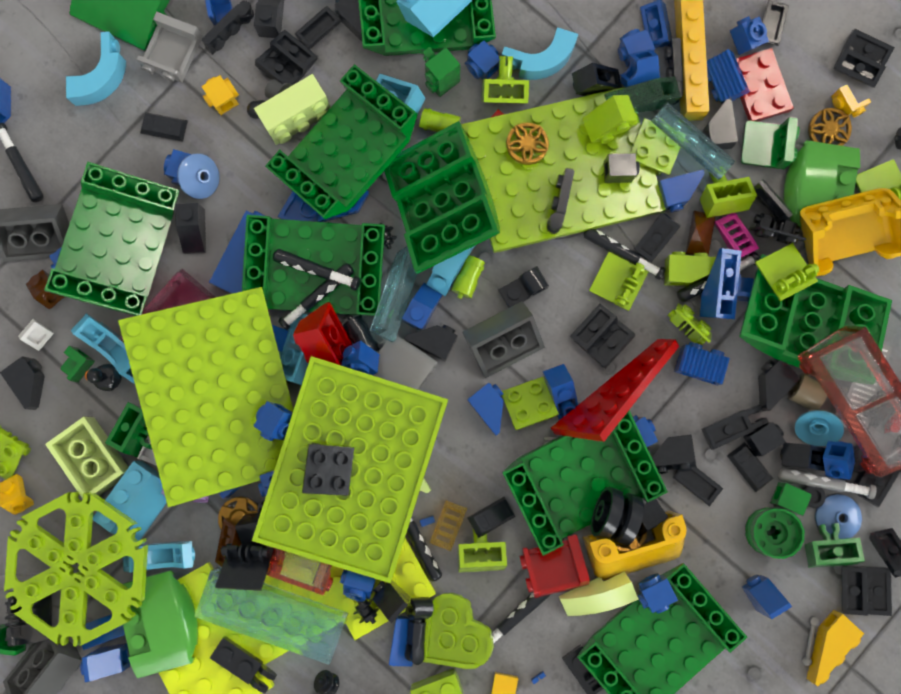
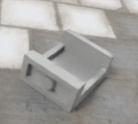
(170, 48)

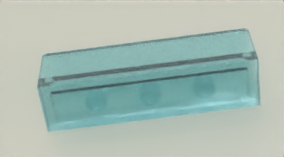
(693, 141)
(394, 297)

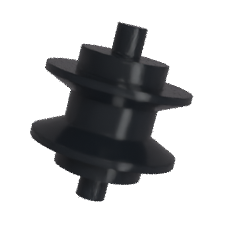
(388, 238)
(366, 611)
(326, 682)

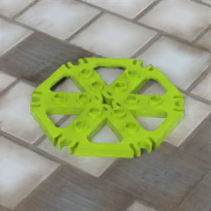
(91, 561)

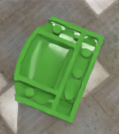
(820, 175)
(164, 627)

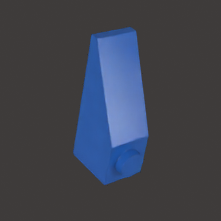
(721, 288)

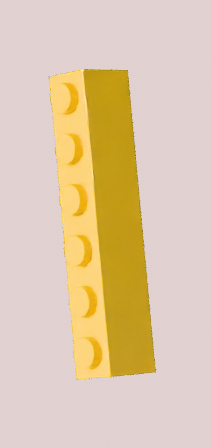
(691, 31)

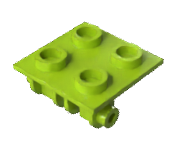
(655, 148)
(882, 176)
(787, 271)
(619, 281)
(701, 329)
(529, 403)
(10, 453)

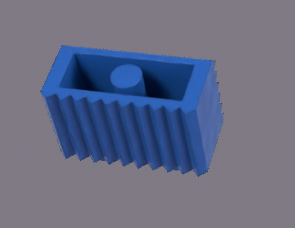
(726, 77)
(702, 364)

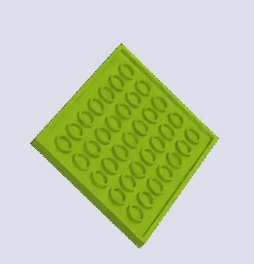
(526, 191)
(199, 388)
(392, 445)

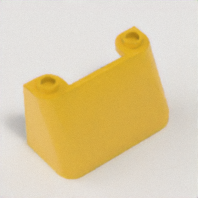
(852, 228)
(666, 546)

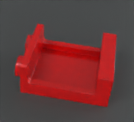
(555, 571)

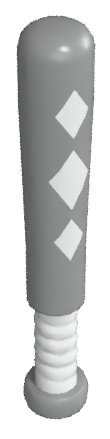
(815, 480)

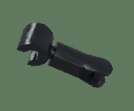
(420, 609)

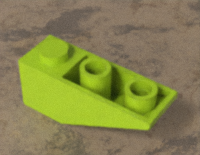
(686, 269)

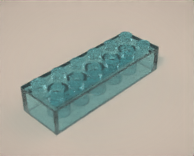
(275, 618)

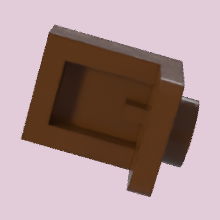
(37, 286)

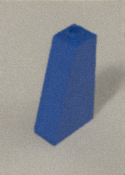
(229, 271)

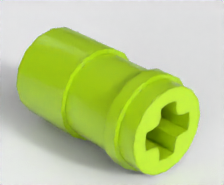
(436, 121)
(467, 278)

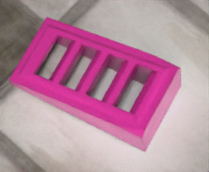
(747, 239)

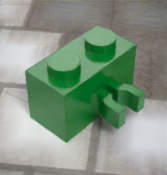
(441, 71)
(129, 431)
(834, 551)

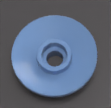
(189, 176)
(833, 508)

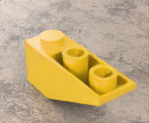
(833, 641)

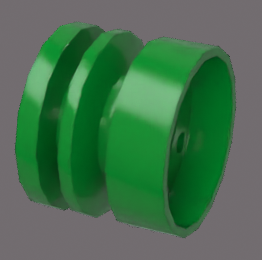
(788, 533)

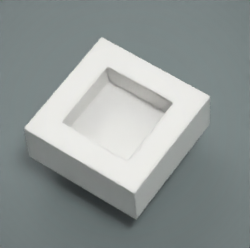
(35, 334)

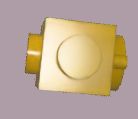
(220, 94)

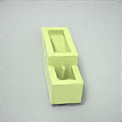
(599, 596)

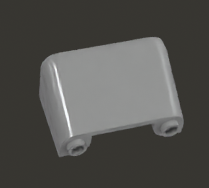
(404, 363)

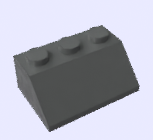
(32, 232)
(504, 339)
(43, 669)

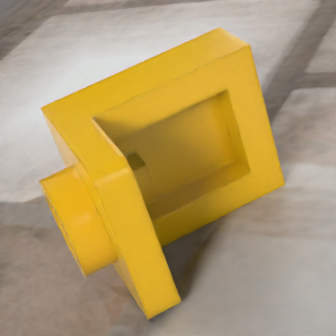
(845, 101)
(13, 495)

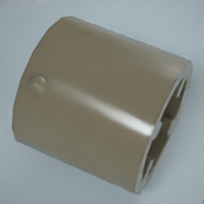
(807, 393)

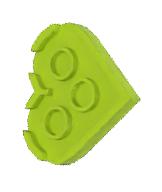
(454, 635)

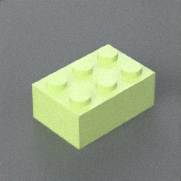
(293, 109)
(87, 458)

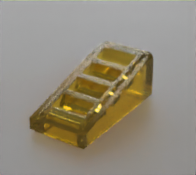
(457, 508)

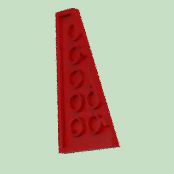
(607, 405)

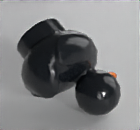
(104, 377)

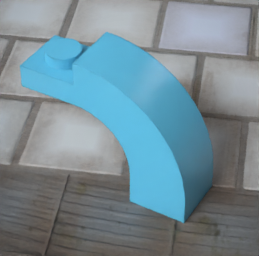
(547, 62)
(103, 79)
(447, 271)
(105, 342)
(165, 555)

